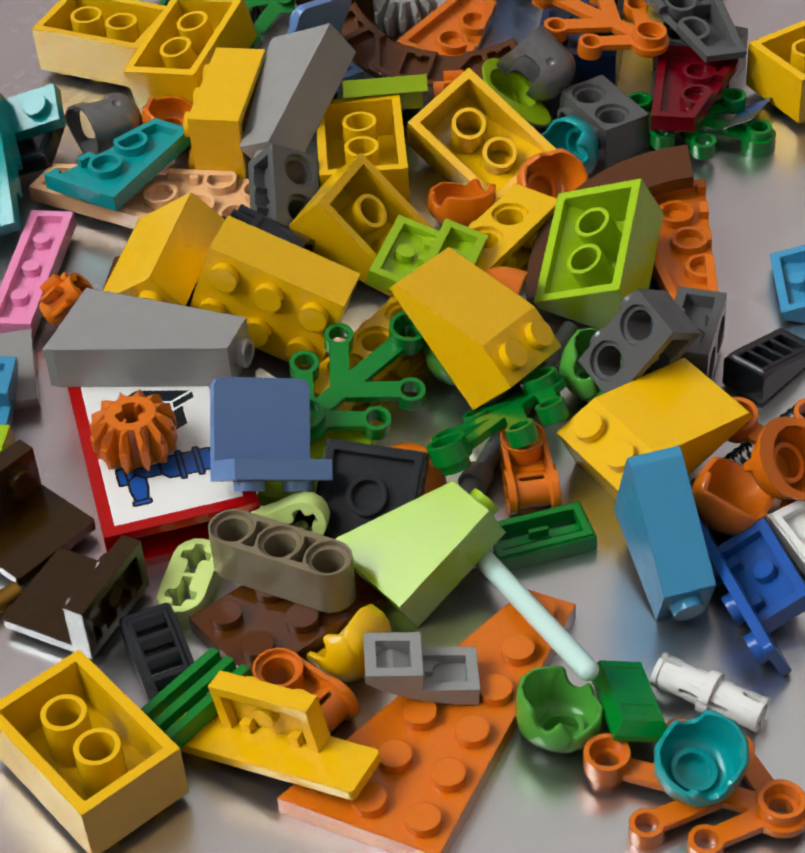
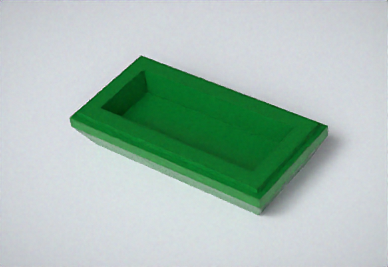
(628, 702)

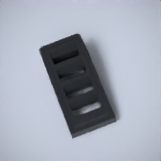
(764, 364)
(148, 633)

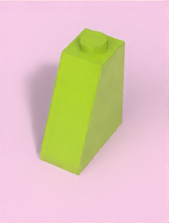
(424, 547)

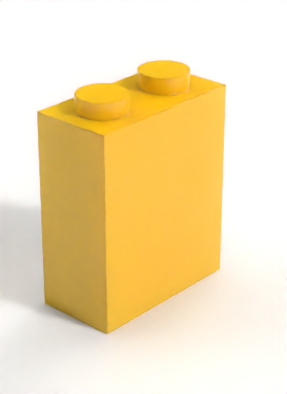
(166, 252)

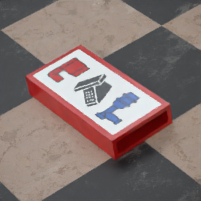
(172, 498)

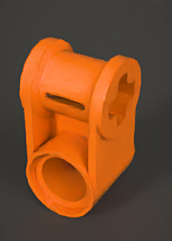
(528, 475)
(289, 670)

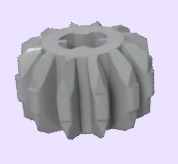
(400, 16)

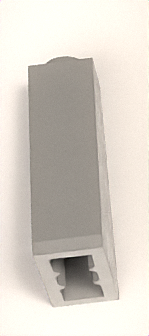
(295, 88)
(145, 343)

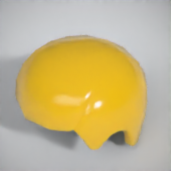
(345, 651)

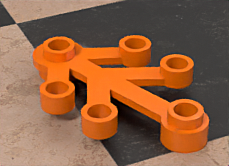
(645, 38)
(755, 805)

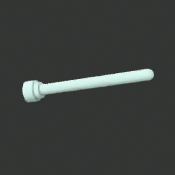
(538, 617)

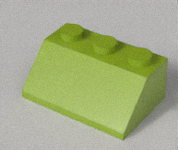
(599, 251)

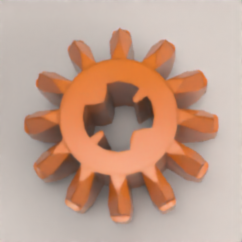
(133, 431)

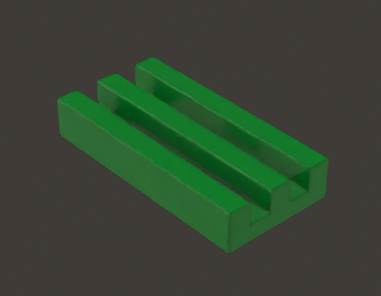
(545, 544)
(187, 695)

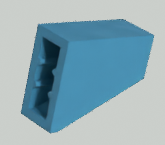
(665, 534)

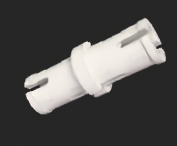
(710, 691)

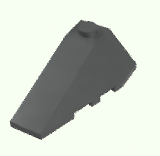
(703, 27)

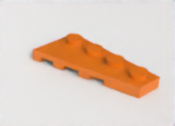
(685, 241)

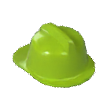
(513, 90)

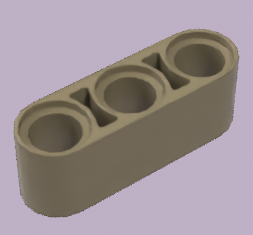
(282, 560)

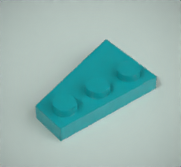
(123, 170)

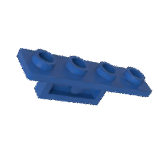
(760, 584)

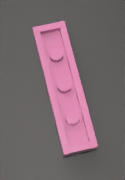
(33, 262)

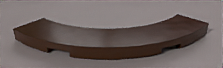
(385, 58)
(660, 170)

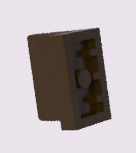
(33, 517)
(80, 599)

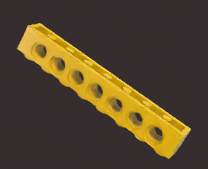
(512, 230)

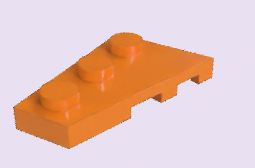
(452, 27)

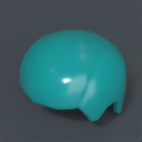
(576, 137)
(701, 759)

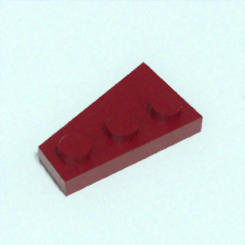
(687, 88)

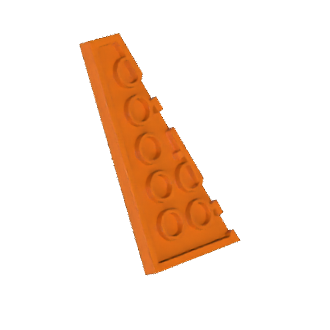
(436, 752)

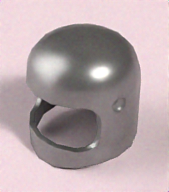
(542, 62)
(108, 119)

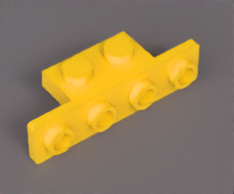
(281, 737)

